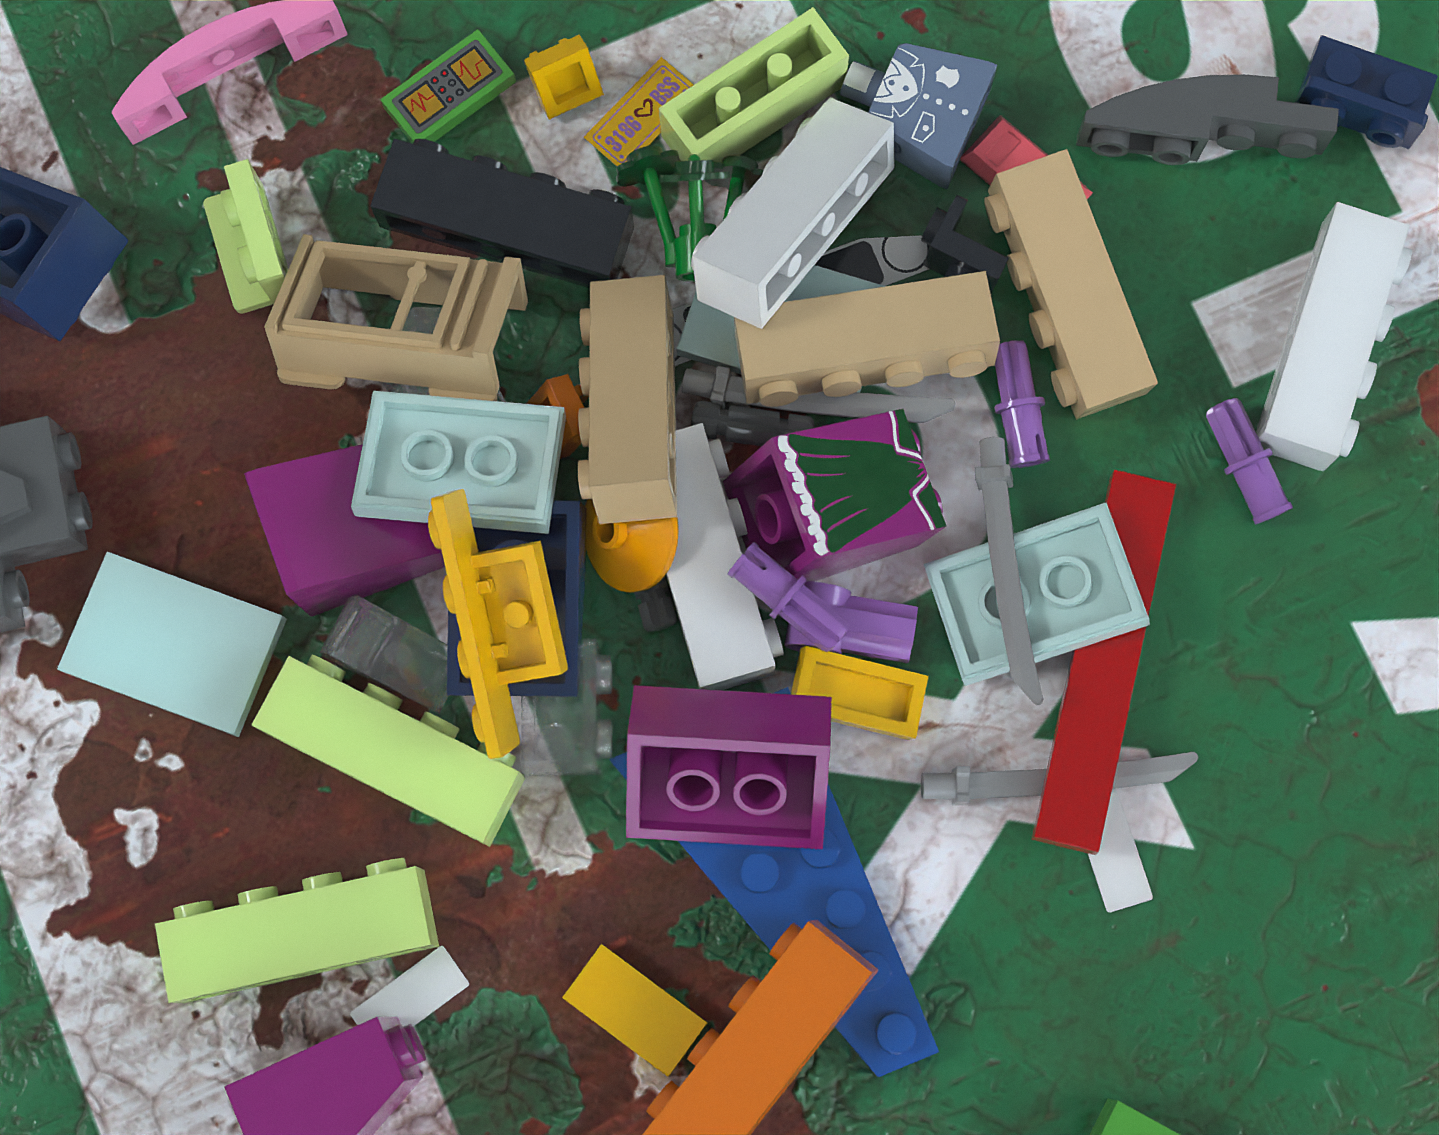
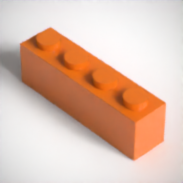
(768, 1039)

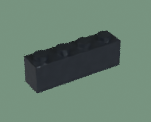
(502, 213)

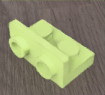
(246, 239)

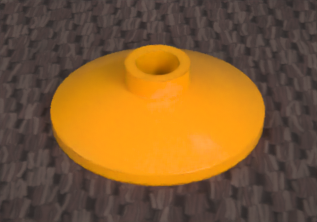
(631, 553)

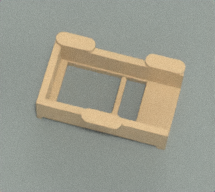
(451, 361)

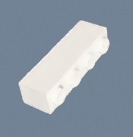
(793, 212)
(1332, 337)
(716, 612)

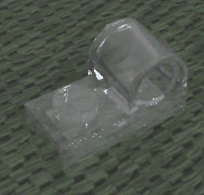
(389, 652)

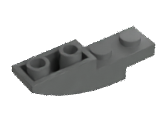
(1182, 114)

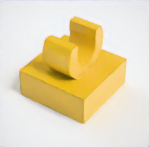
(563, 76)

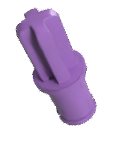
(1020, 407)
(1247, 460)
(789, 598)

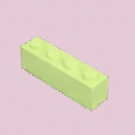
(388, 749)
(296, 933)

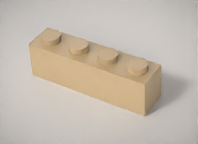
(1069, 284)
(869, 339)
(630, 401)

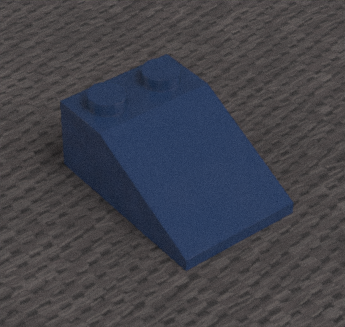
(50, 253)
(566, 569)

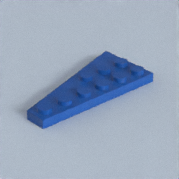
(829, 885)

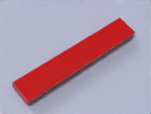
(1102, 683)

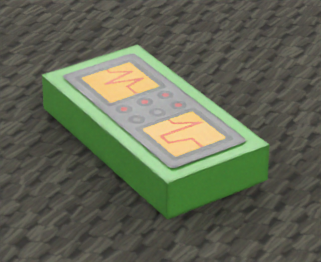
(449, 89)

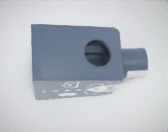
(930, 100)

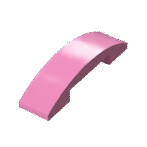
(216, 48)

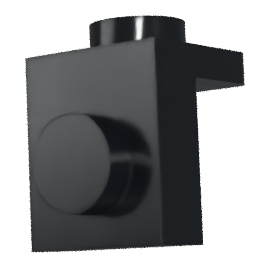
(956, 254)

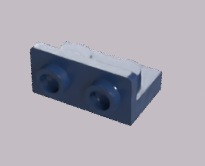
(1370, 91)

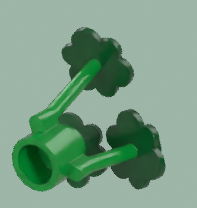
(651, 164)

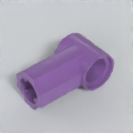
(874, 629)

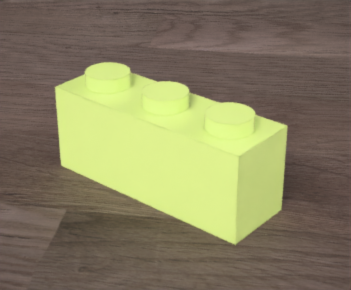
(756, 91)

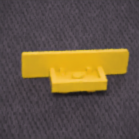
(502, 618)

